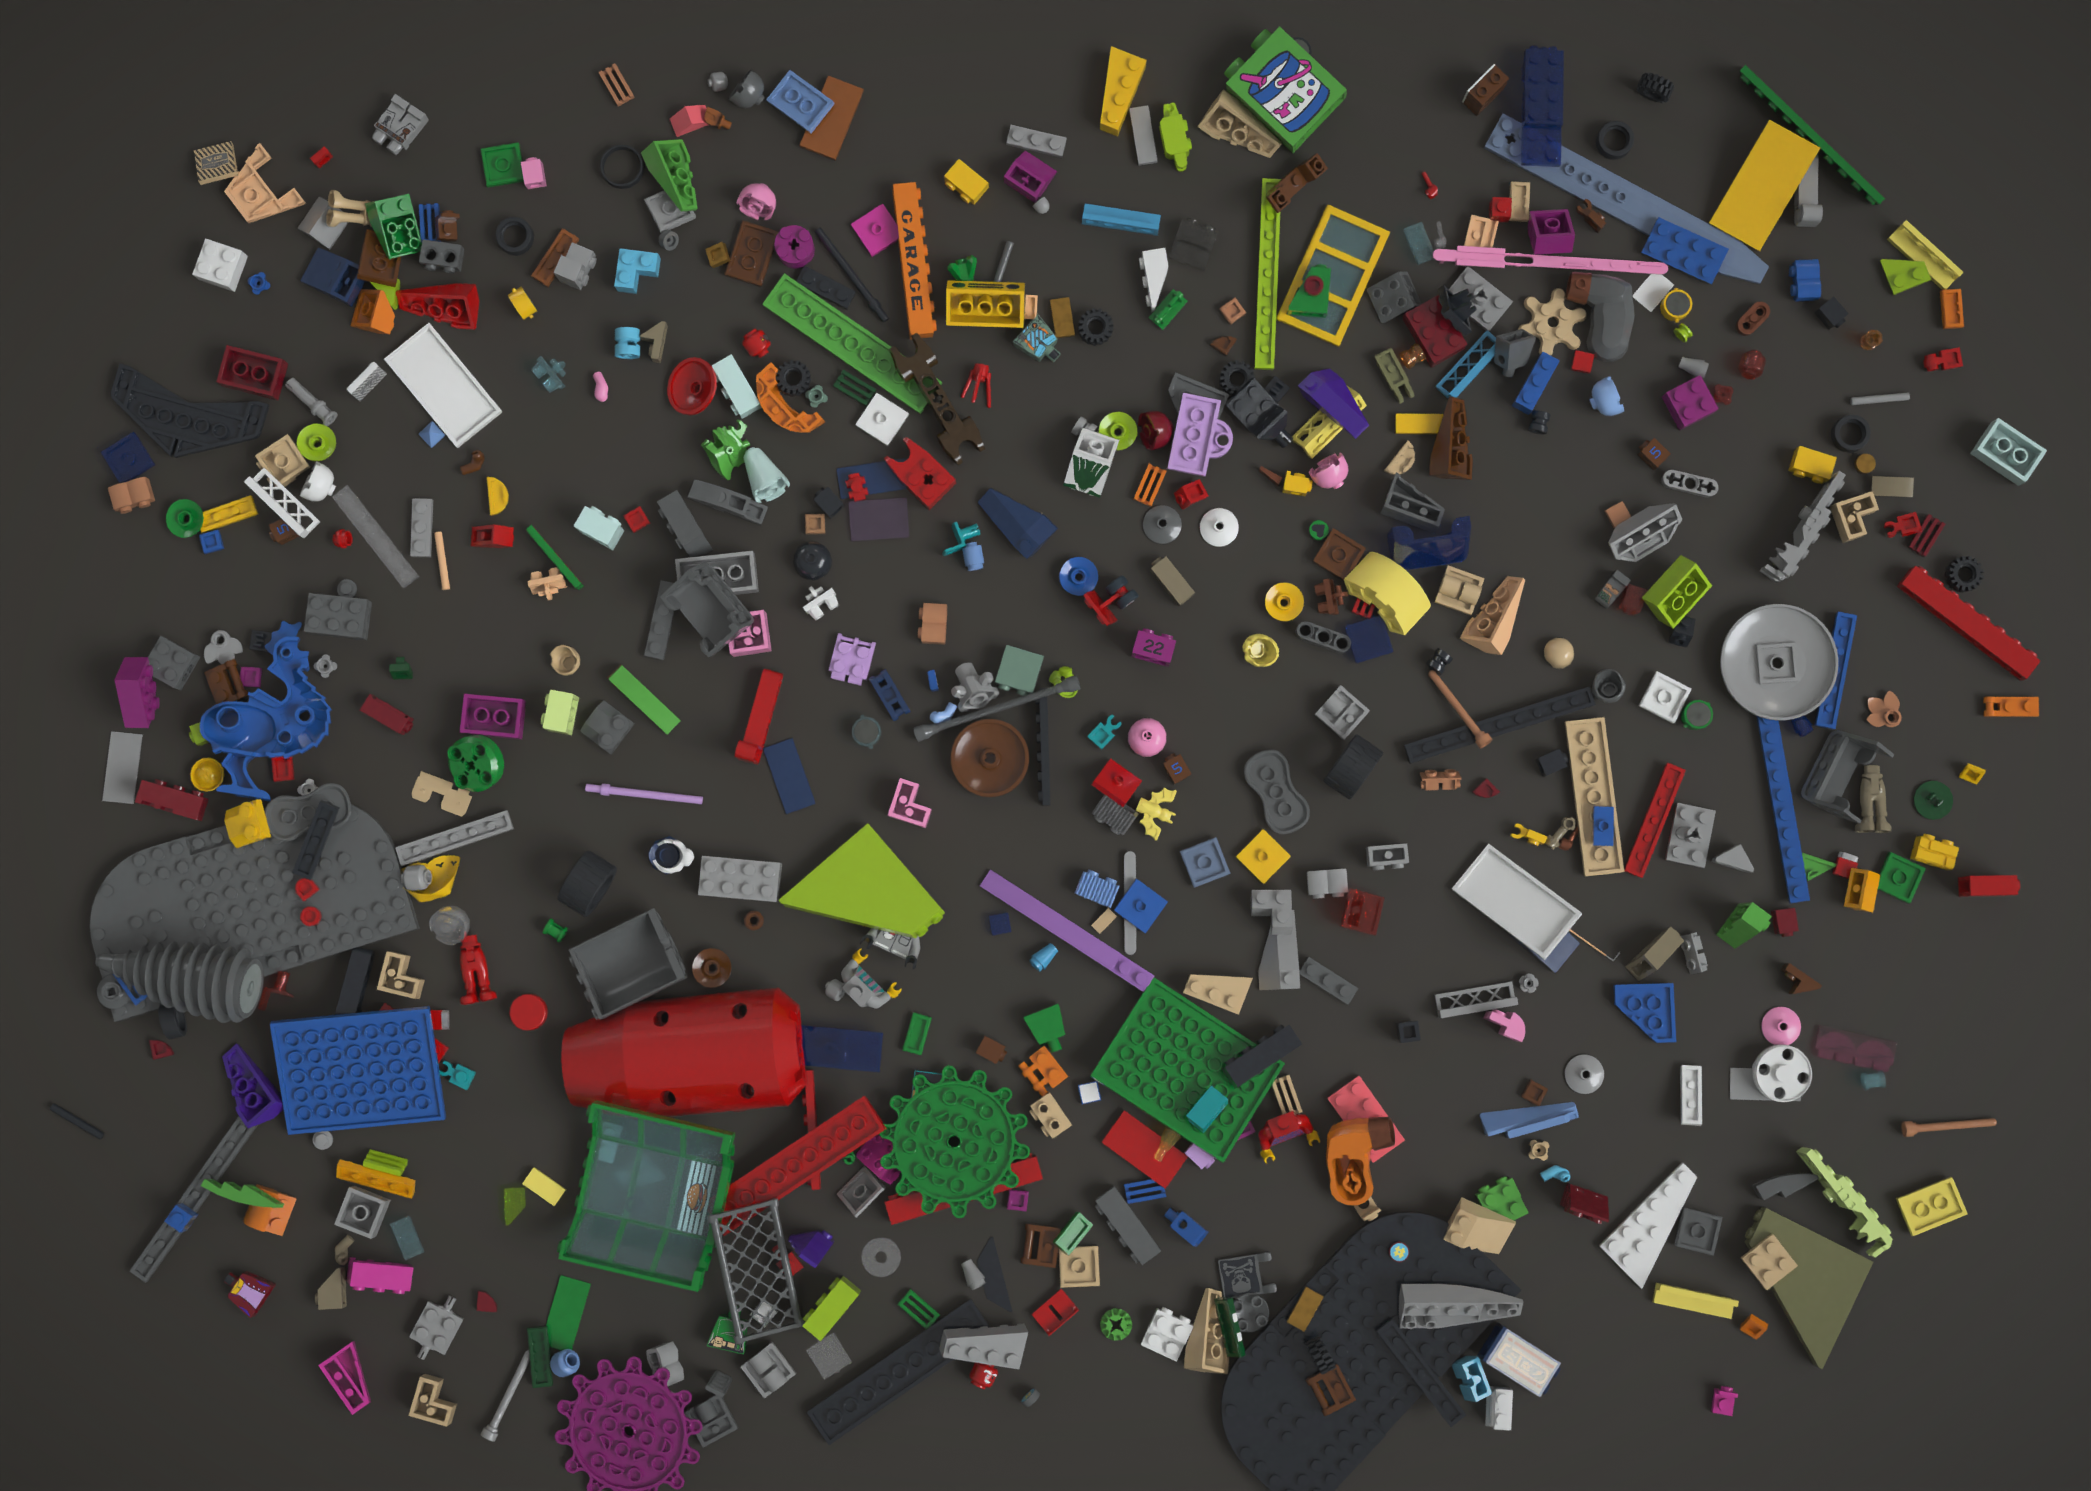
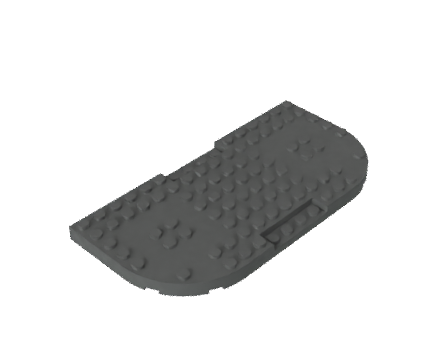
(247, 898)

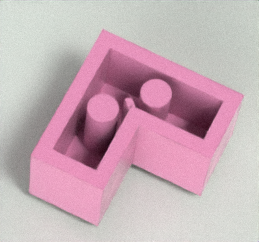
(755, 639)
(903, 805)

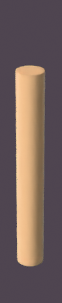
(442, 561)

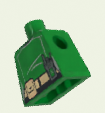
(723, 1335)

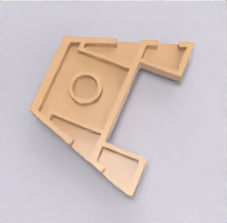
(253, 195)

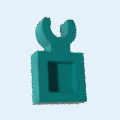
(1102, 734)
(460, 1075)

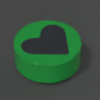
(1318, 530)

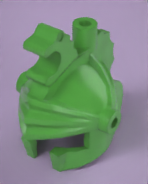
(727, 449)

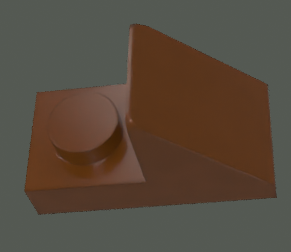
(1803, 981)

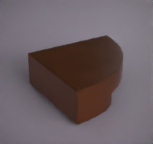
(1223, 344)

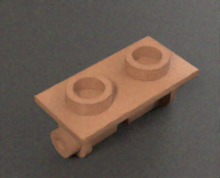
(1449, 778)

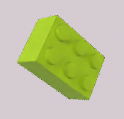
(1677, 591)
(830, 1307)

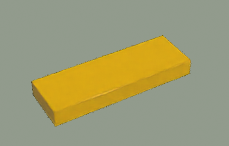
(1417, 423)
(228, 514)

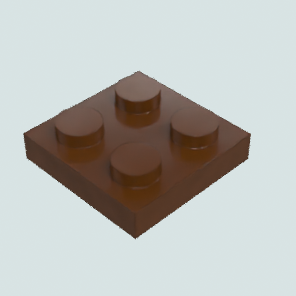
(1339, 554)

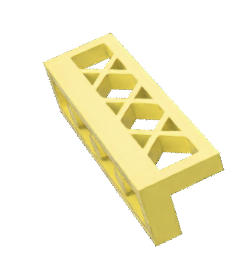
(1919, 248)
(1321, 435)
(1694, 1300)

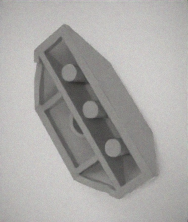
(1644, 532)

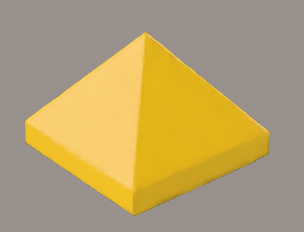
(1972, 773)

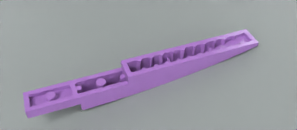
(1067, 930)

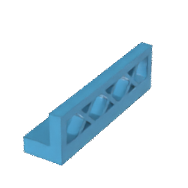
(1121, 219)
(1471, 374)

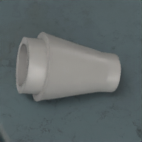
(1694, 366)
(973, 1275)

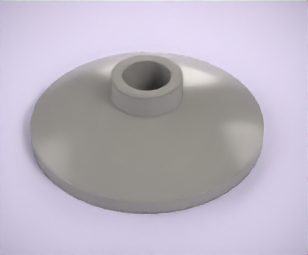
(1574, 1071)

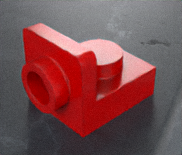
(1190, 494)

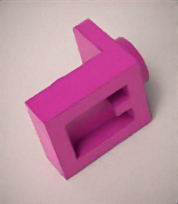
(1723, 1400)

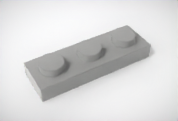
(1036, 141)
(421, 528)

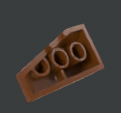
(1450, 450)

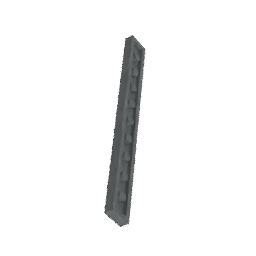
(193, 1198)

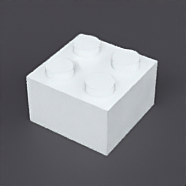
(220, 265)

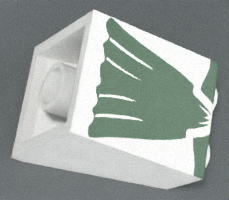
(1091, 462)

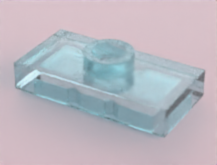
(1419, 243)
(407, 1237)

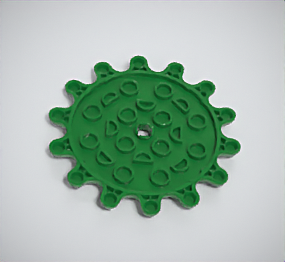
(962, 1112)

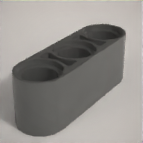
(1313, 639)

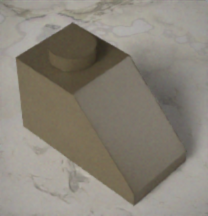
(333, 1291)

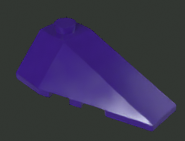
(254, 1093)
(811, 1245)

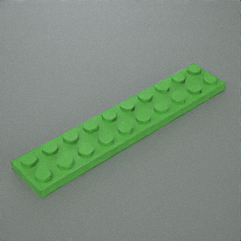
(843, 339)

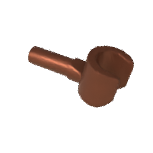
(1566, 844)

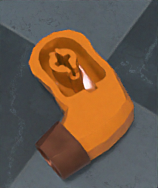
(1349, 1156)

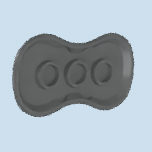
(1270, 777)
(292, 815)

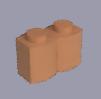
(131, 494)
(933, 623)

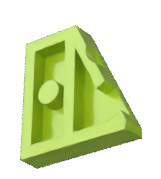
(1904, 274)

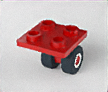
(1116, 587)

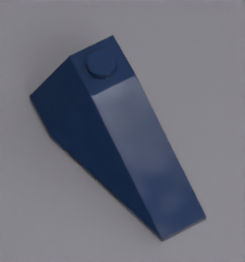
(1021, 525)

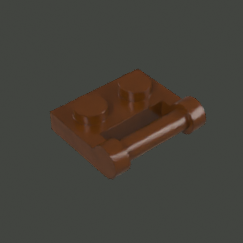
(221, 684)
(1046, 1250)
(1337, 1387)

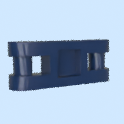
(889, 694)

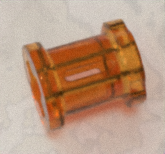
(1866, 344)

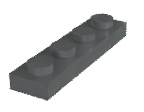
(660, 626)

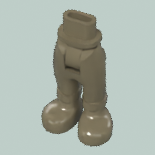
(1873, 789)

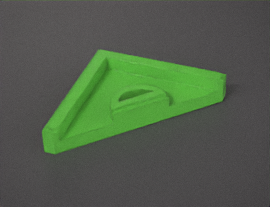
(1815, 866)

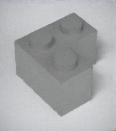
(575, 267)
(1274, 904)

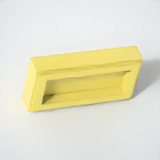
(544, 1186)

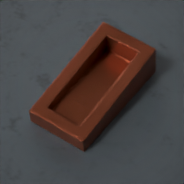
(1270, 475)

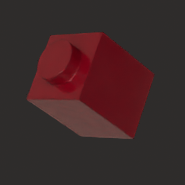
(1785, 921)

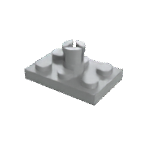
(1488, 300)
(1690, 835)

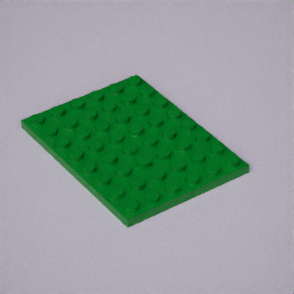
(1171, 1057)

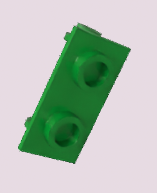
(1168, 309)

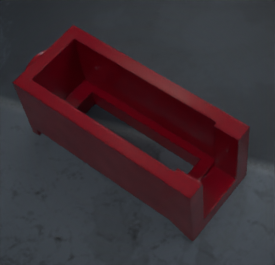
(387, 715)

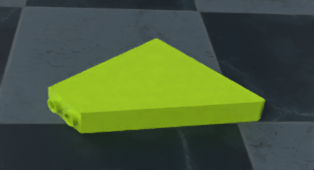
(867, 888)

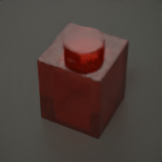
(1632, 600)

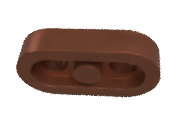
(1752, 319)

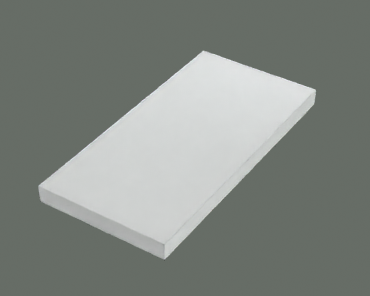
(443, 385)
(1516, 901)

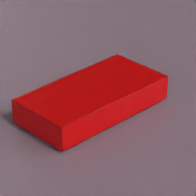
(282, 769)

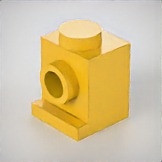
(1296, 484)

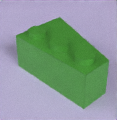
(1744, 924)

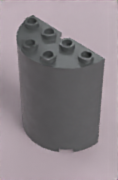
(627, 964)

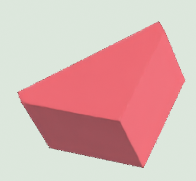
(688, 119)

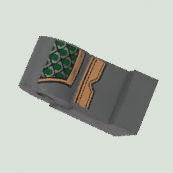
(1612, 588)

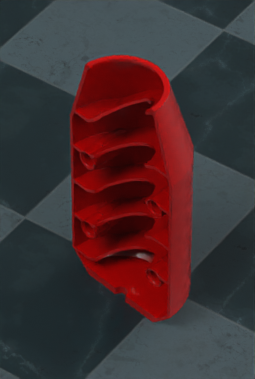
(700, 1055)

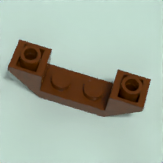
(1297, 178)

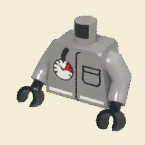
(902, 946)

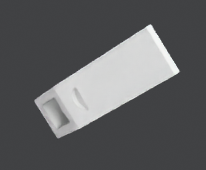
(1155, 268)

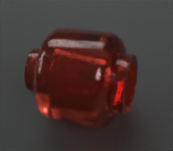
(1752, 364)

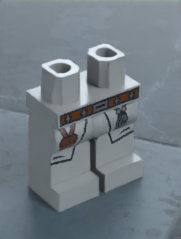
(399, 124)

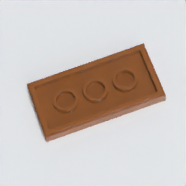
(832, 130)

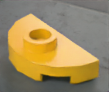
(497, 495)

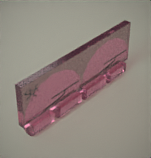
(1851, 1045)

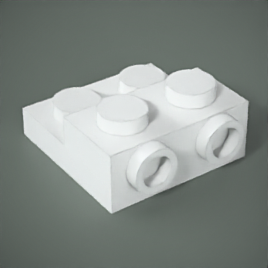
(1167, 1333)

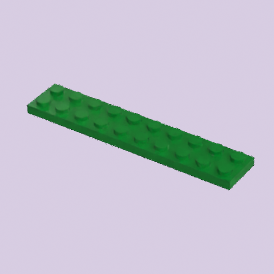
(1805, 130)

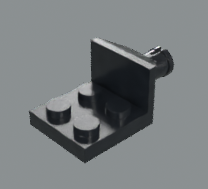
(1260, 413)

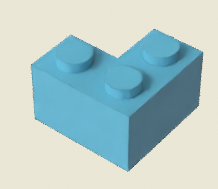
(631, 265)

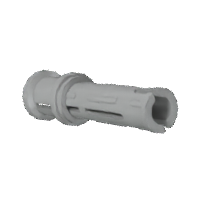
(317, 406)

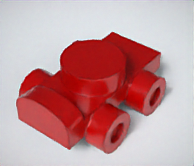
(855, 483)

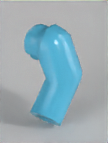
(1556, 1172)

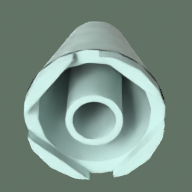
(764, 477)

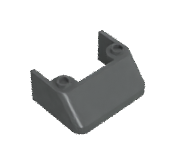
(1835, 768)

